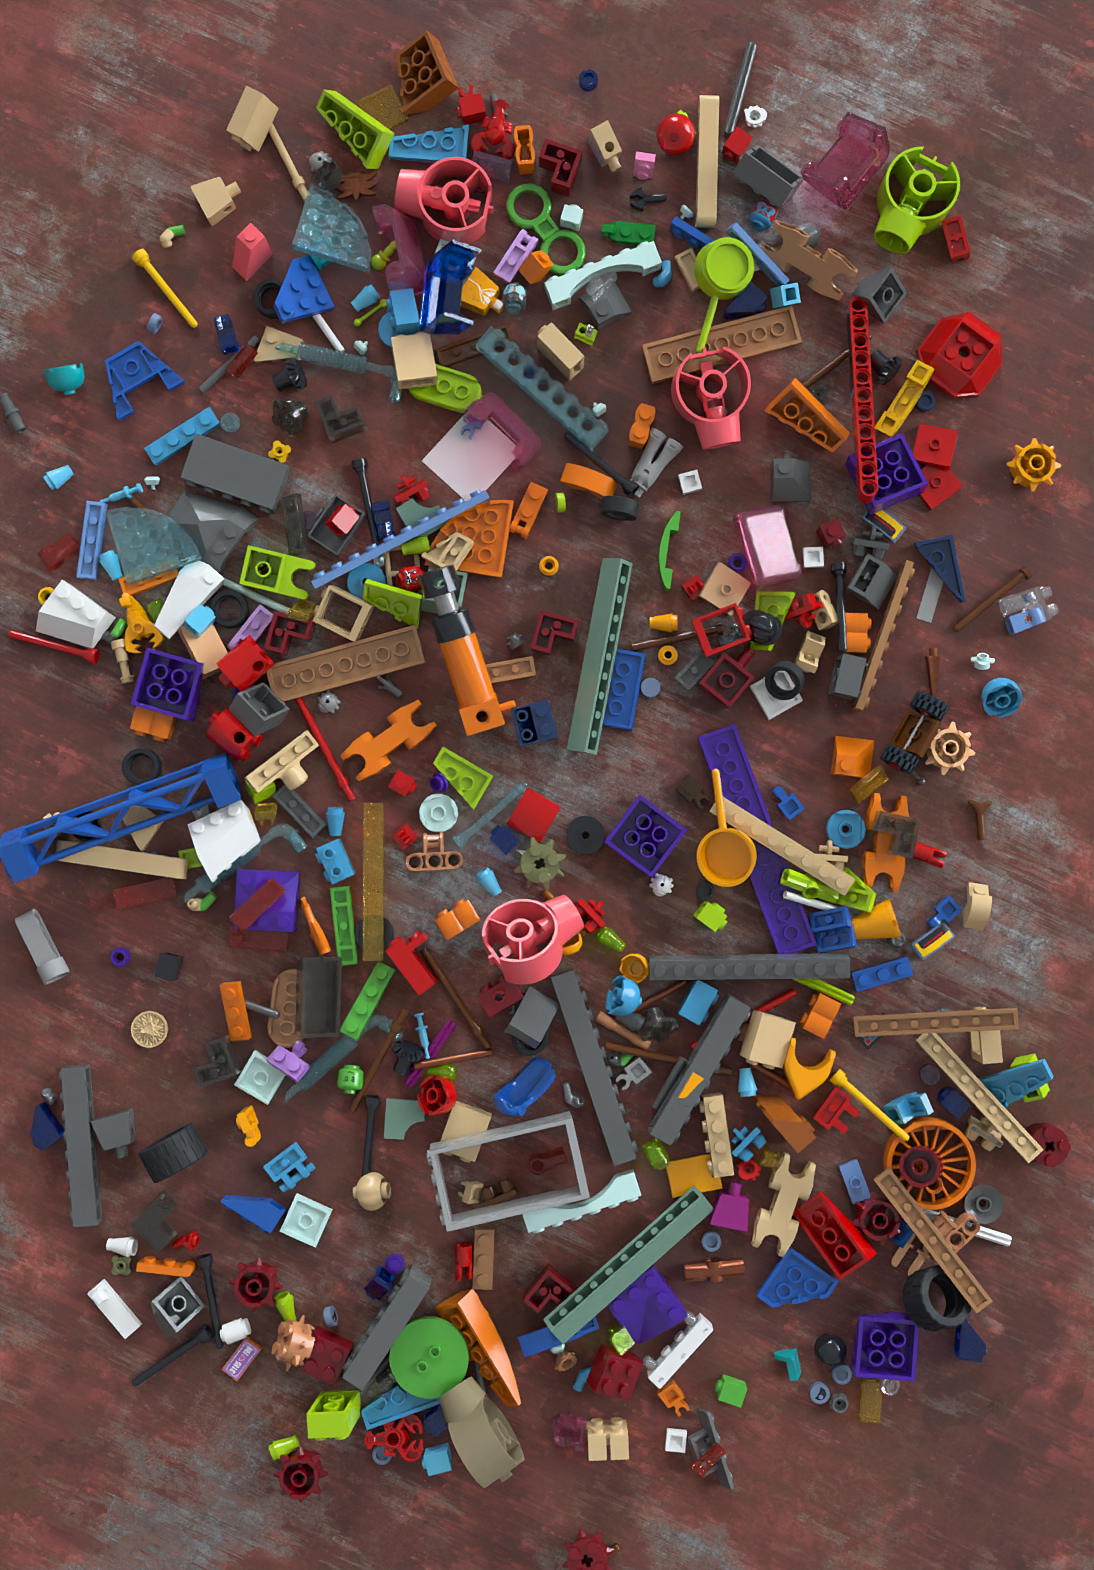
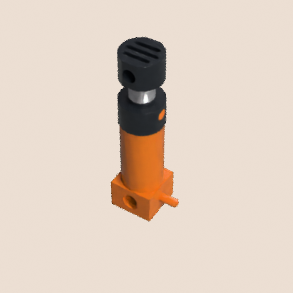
(462, 654)

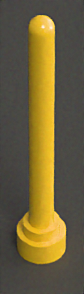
(142, 259)
(841, 1080)

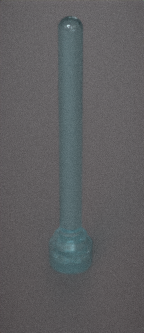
(462, 838)

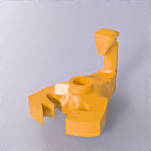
(138, 625)

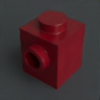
(831, 533)

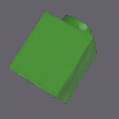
(731, 1390)

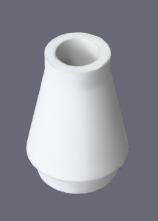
(125, 1246)

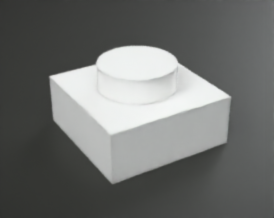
(689, 482)
(813, 557)
(675, 1440)

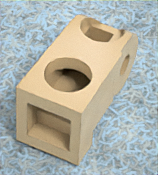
(826, 616)

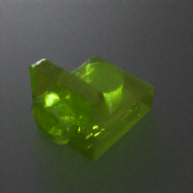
(620, 1339)

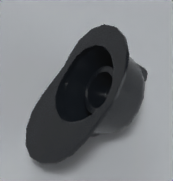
(765, 627)

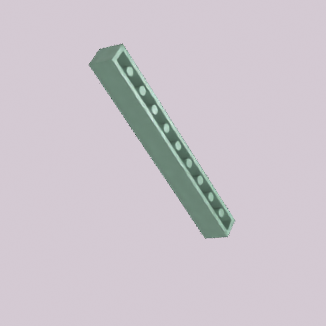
(599, 656)
(628, 1264)

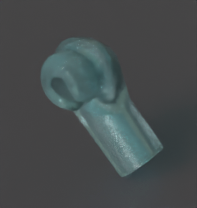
(733, 636)

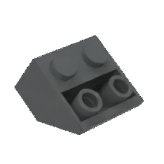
(871, 582)

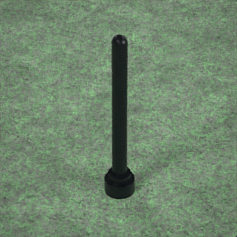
(360, 467)
(629, 487)
(838, 570)
(372, 1103)
(205, 1263)
(204, 1334)

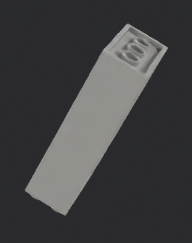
(516, 1206)

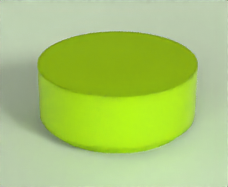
(560, 502)

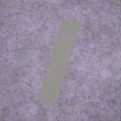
(930, 597)

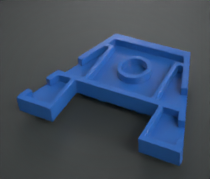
(133, 369)

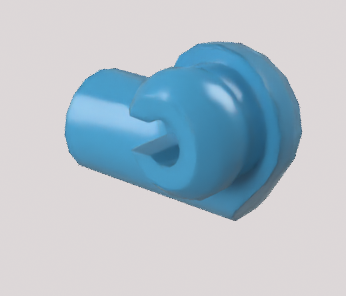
(665, 276)
(581, 1379)

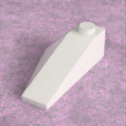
(191, 588)

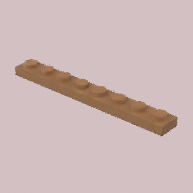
(887, 628)
(936, 1022)
(933, 1240)

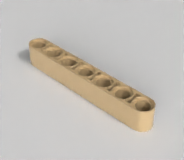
(707, 161)
(127, 860)

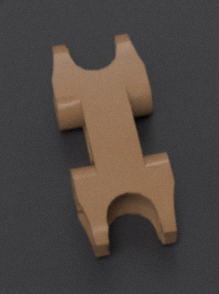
(818, 266)

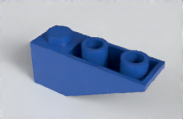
(259, 1210)

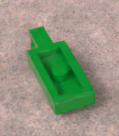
(629, 232)

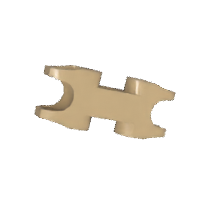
(778, 1218)

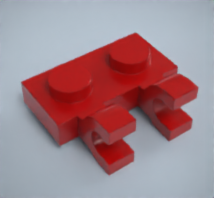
(832, 1108)

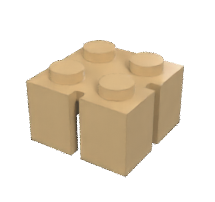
(604, 1433)

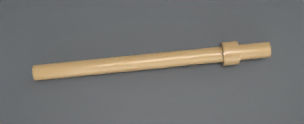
(297, 181)

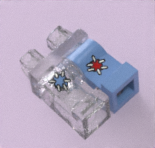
(1033, 606)

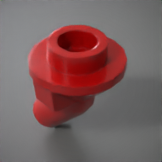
(189, 1241)

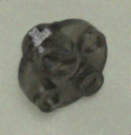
(289, 415)
(657, 1025)

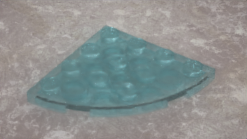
(332, 231)
(150, 543)

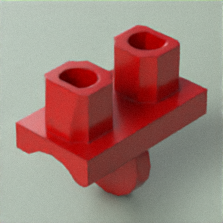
(418, 488)
(809, 605)
(594, 921)

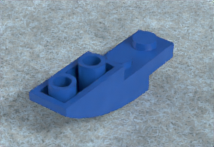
(544, 1339)

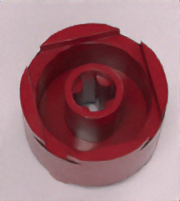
(1057, 1143)
(912, 1173)

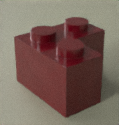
(563, 162)
(552, 626)
(284, 629)
(548, 1285)

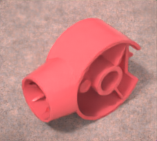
(416, 190)
(718, 428)
(521, 928)

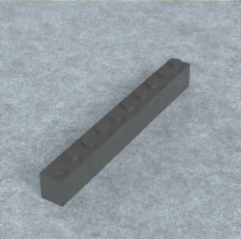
(749, 966)
(593, 1066)

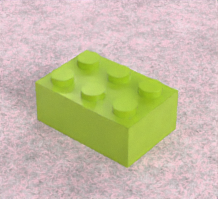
(334, 1414)

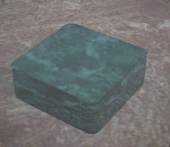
(260, 543)

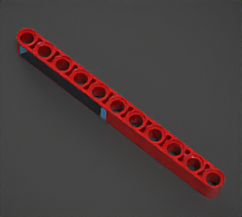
(859, 407)

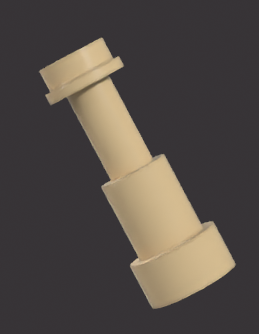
(122, 658)

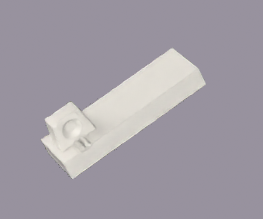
(114, 1308)

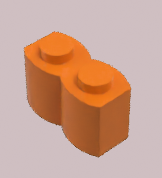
(524, 149)
(642, 423)
(856, 629)
(153, 723)
(458, 919)
(820, 1014)

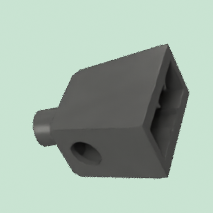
(116, 1131)

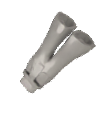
(647, 472)

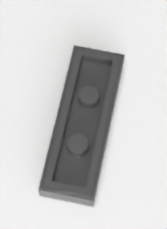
(300, 811)

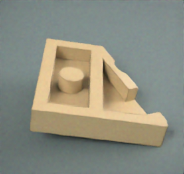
(144, 836)

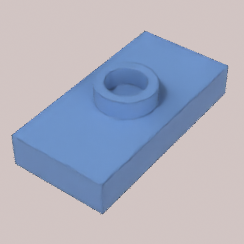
(854, 1181)

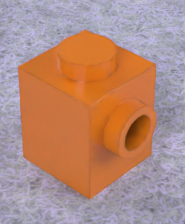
(536, 266)

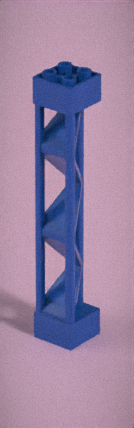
(24, 859)

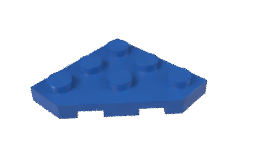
(302, 292)
(795, 1281)

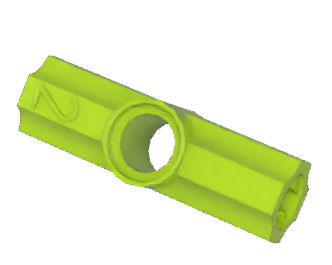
(809, 886)

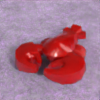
(495, 132)
(397, 1438)

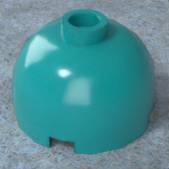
(65, 378)

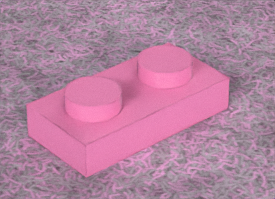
(644, 165)

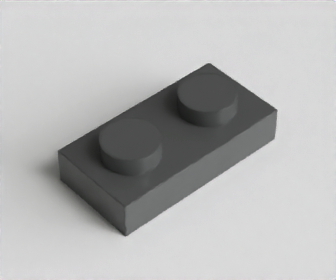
(694, 670)

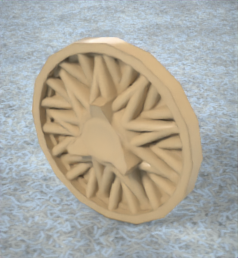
(149, 1029)

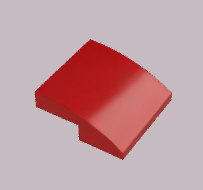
(533, 814)

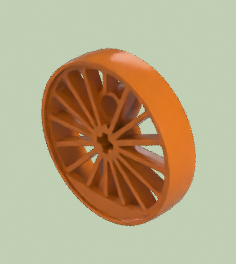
(936, 1124)

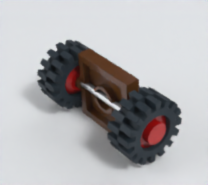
(915, 732)

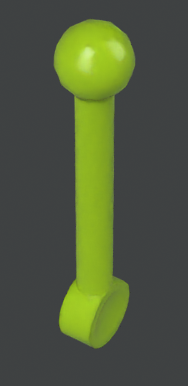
(357, 322)

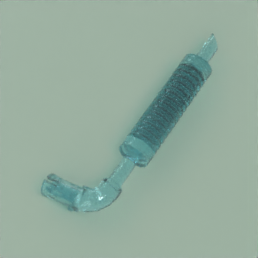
(343, 361)
(205, 884)
(335, 1054)

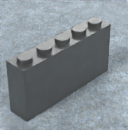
(235, 474)

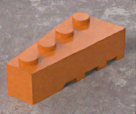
(808, 416)

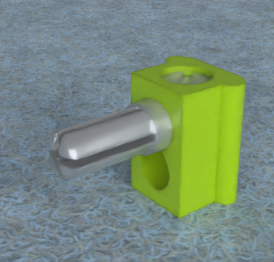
(589, 335)

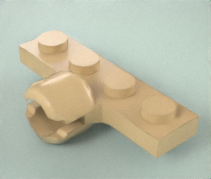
(284, 765)

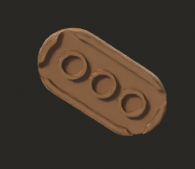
(284, 1000)

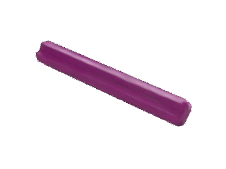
(433, 1049)

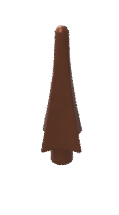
(933, 664)

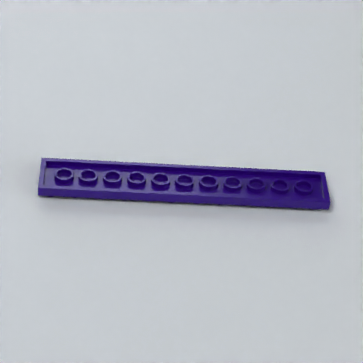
(783, 917)

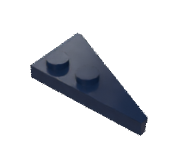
(942, 558)

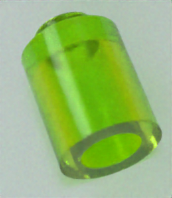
(656, 1154)

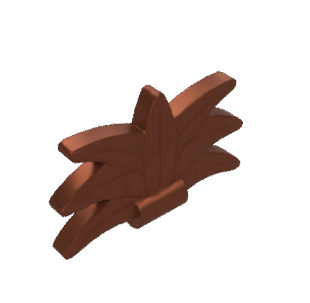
(357, 184)

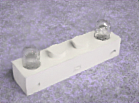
(679, 1351)

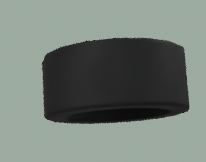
(258, 292)
(619, 508)
(244, 609)
(794, 670)
(126, 765)
(530, 1051)

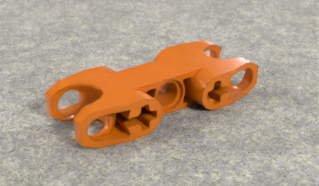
(376, 749)
(879, 860)

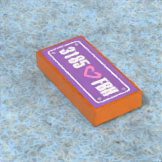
(241, 1358)

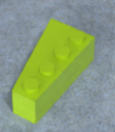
(361, 131)

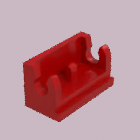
(956, 238)

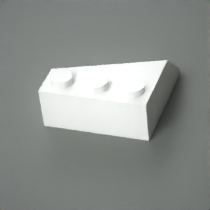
(73, 617)
(223, 837)

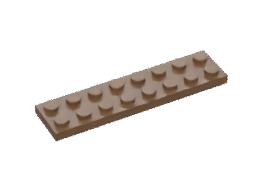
(745, 336)
(346, 664)

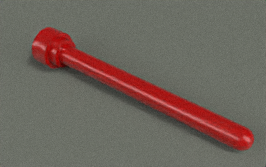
(90, 655)

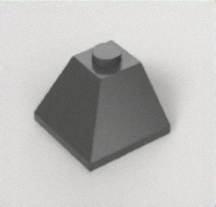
(882, 293)
(607, 307)
(790, 480)
(175, 1306)

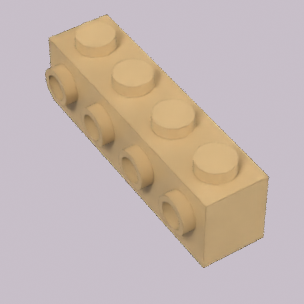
(717, 1135)

